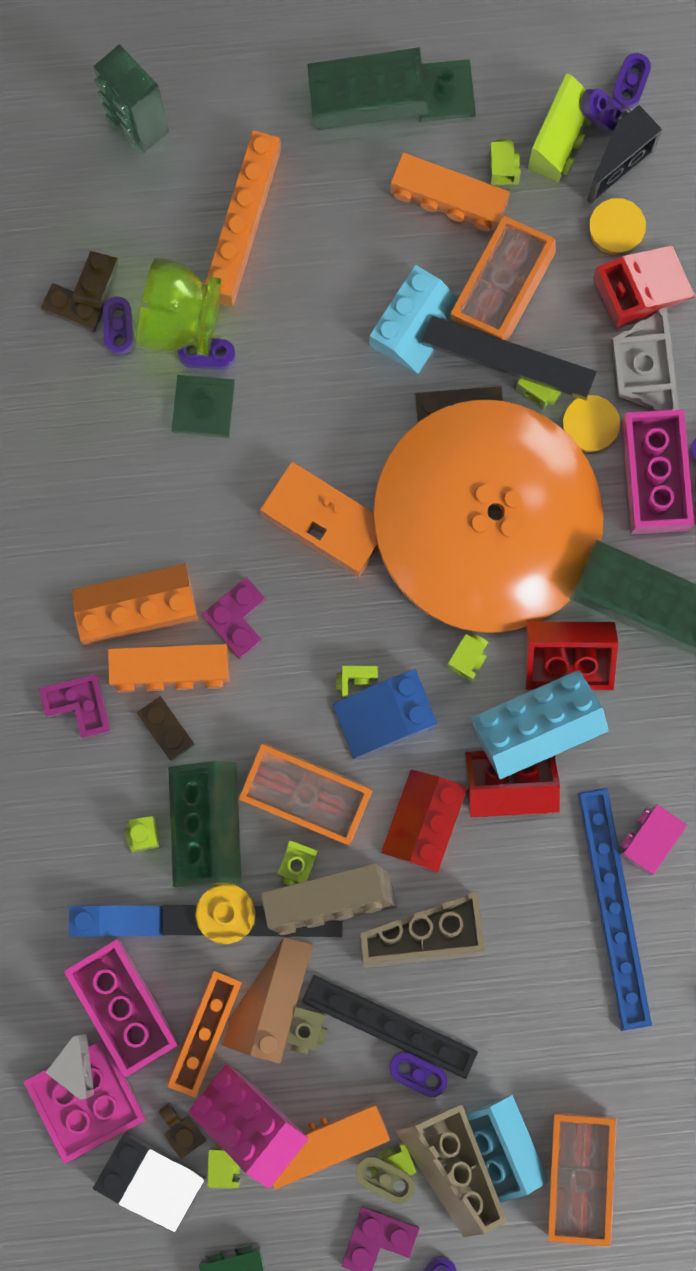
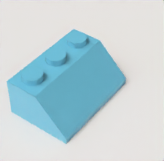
(407, 318)
(507, 1149)

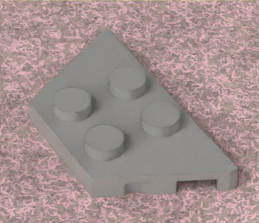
(646, 364)

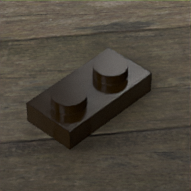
(95, 279)
(61, 305)
(165, 728)

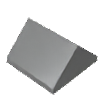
(73, 1068)

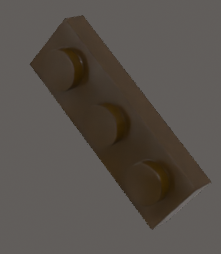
(433, 401)

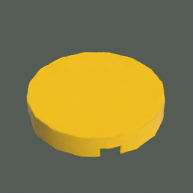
(617, 226)
(592, 423)
(225, 914)

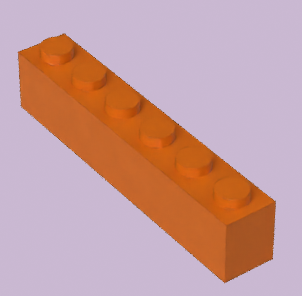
(244, 214)

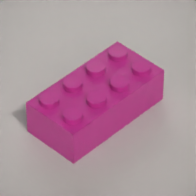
(657, 471)
(121, 1008)
(248, 1126)

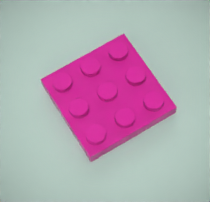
(86, 1123)

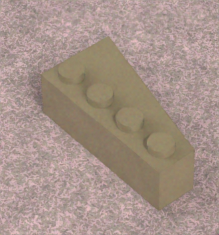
(328, 899)
(427, 936)
(455, 1169)

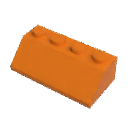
(134, 605)

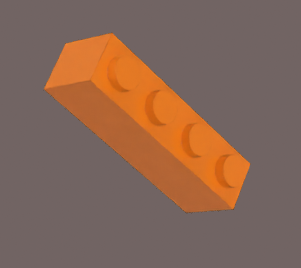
(449, 193)
(168, 667)
(203, 1033)

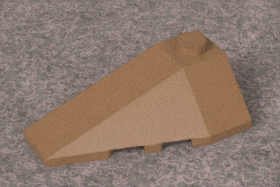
(266, 1011)

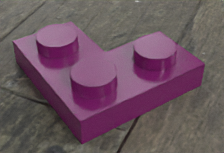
(228, 617)
(84, 698)
(377, 1231)

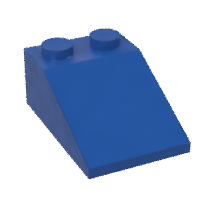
(385, 714)

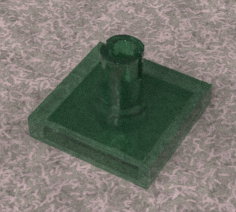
(449, 90)
(203, 406)

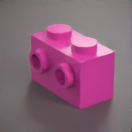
(653, 839)

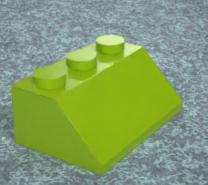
(560, 132)

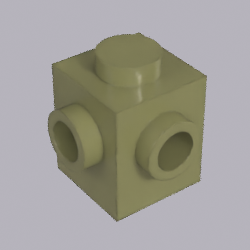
(306, 1030)

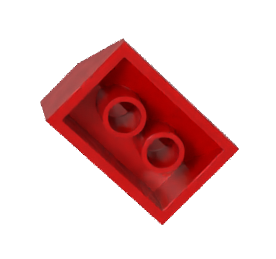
(567, 646)
(524, 792)
(424, 820)

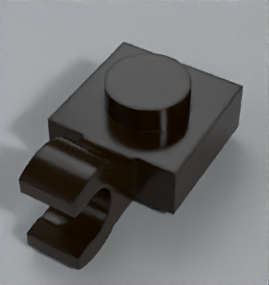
(183, 1133)

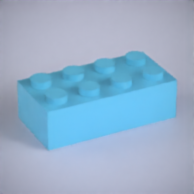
(540, 724)

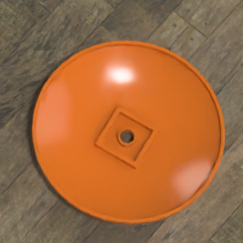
(437, 524)

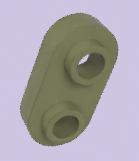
(384, 1180)

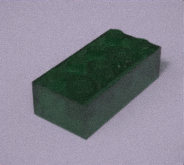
(367, 88)
(130, 99)
(204, 824)

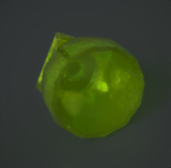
(180, 309)

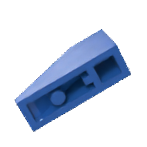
(115, 921)

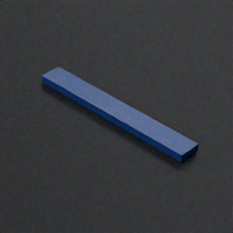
(614, 909)

